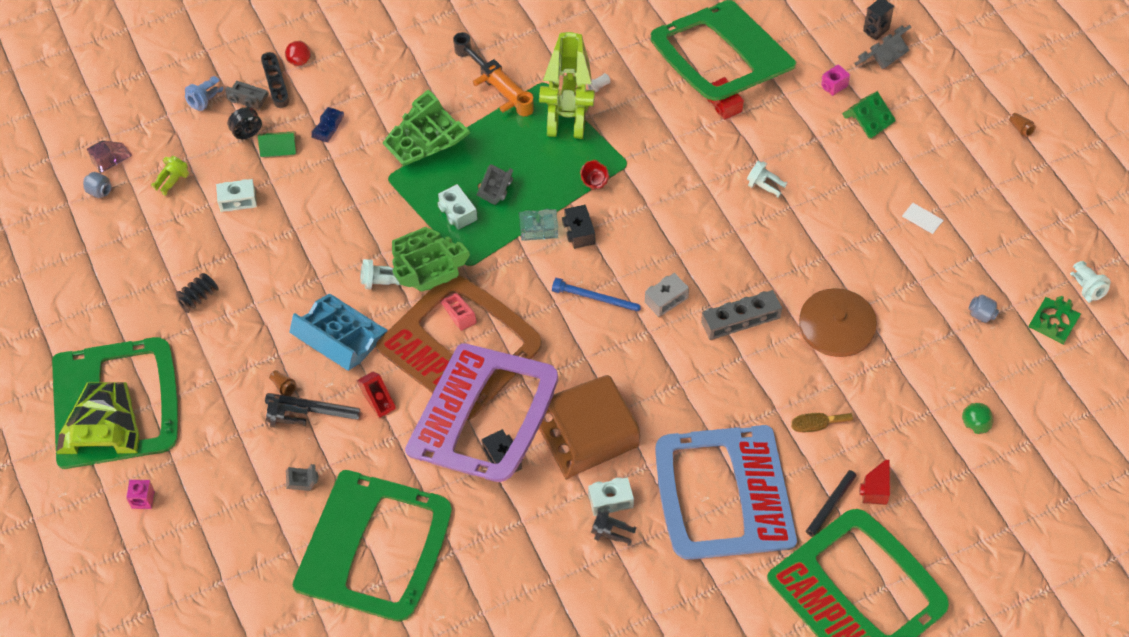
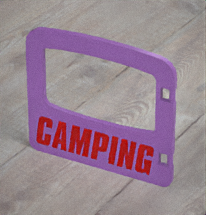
(454, 400)

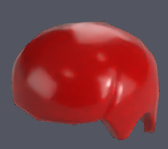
(297, 53)
(594, 175)

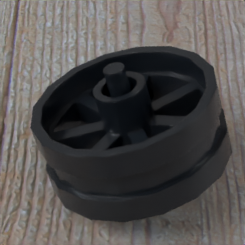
(246, 122)

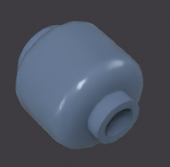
(97, 184)
(983, 308)

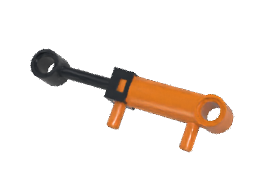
(492, 74)

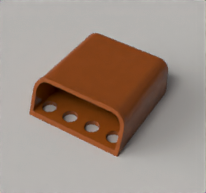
(591, 423)

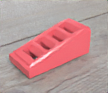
(456, 311)

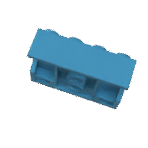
(337, 331)

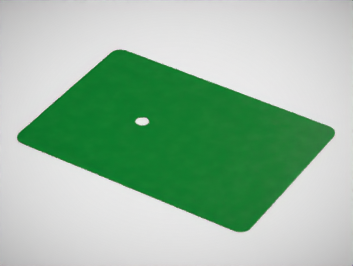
(543, 174)

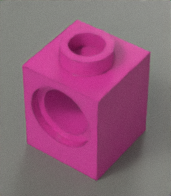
(835, 80)
(140, 494)

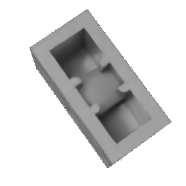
(666, 294)

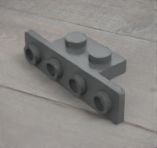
(889, 51)

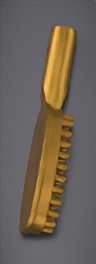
(817, 421)

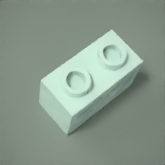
(460, 210)

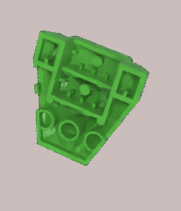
(424, 131)
(426, 259)

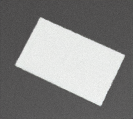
(922, 218)

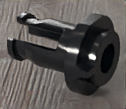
(276, 413)
(603, 525)

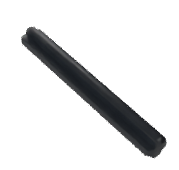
(318, 406)

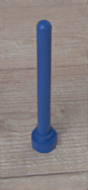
(561, 286)

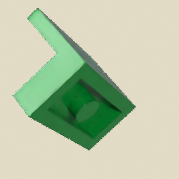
(277, 144)

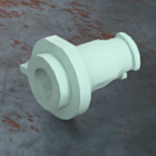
(759, 175)
(374, 274)
(1093, 285)

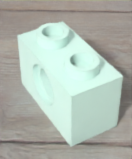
(236, 195)
(621, 501)

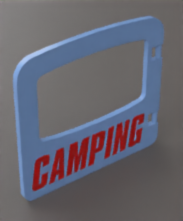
(760, 487)

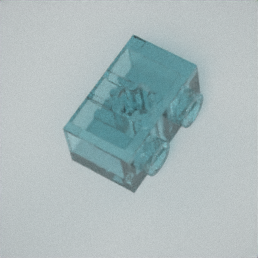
(538, 224)

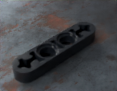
(276, 79)

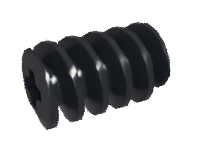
(195, 290)

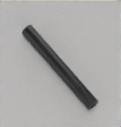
(831, 503)

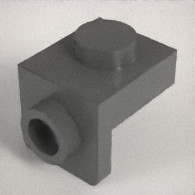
(301, 478)

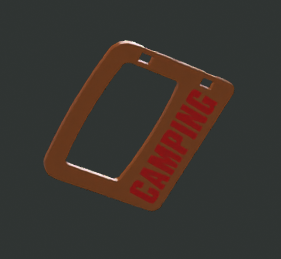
(425, 359)

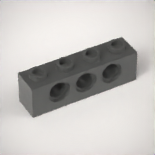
(735, 322)

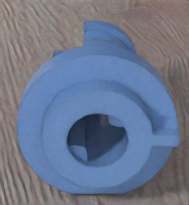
(198, 97)

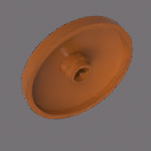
(837, 322)

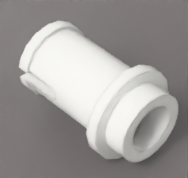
(599, 82)

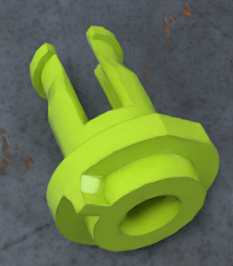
(174, 168)

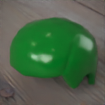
(977, 417)

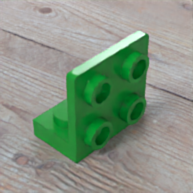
(871, 114)

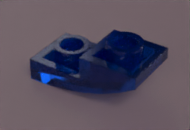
(328, 124)

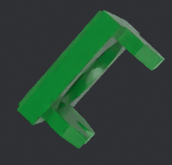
(1052, 330)

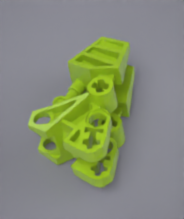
(569, 58)

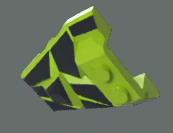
(101, 419)

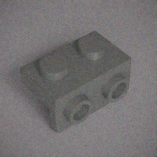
(246, 95)
(494, 184)

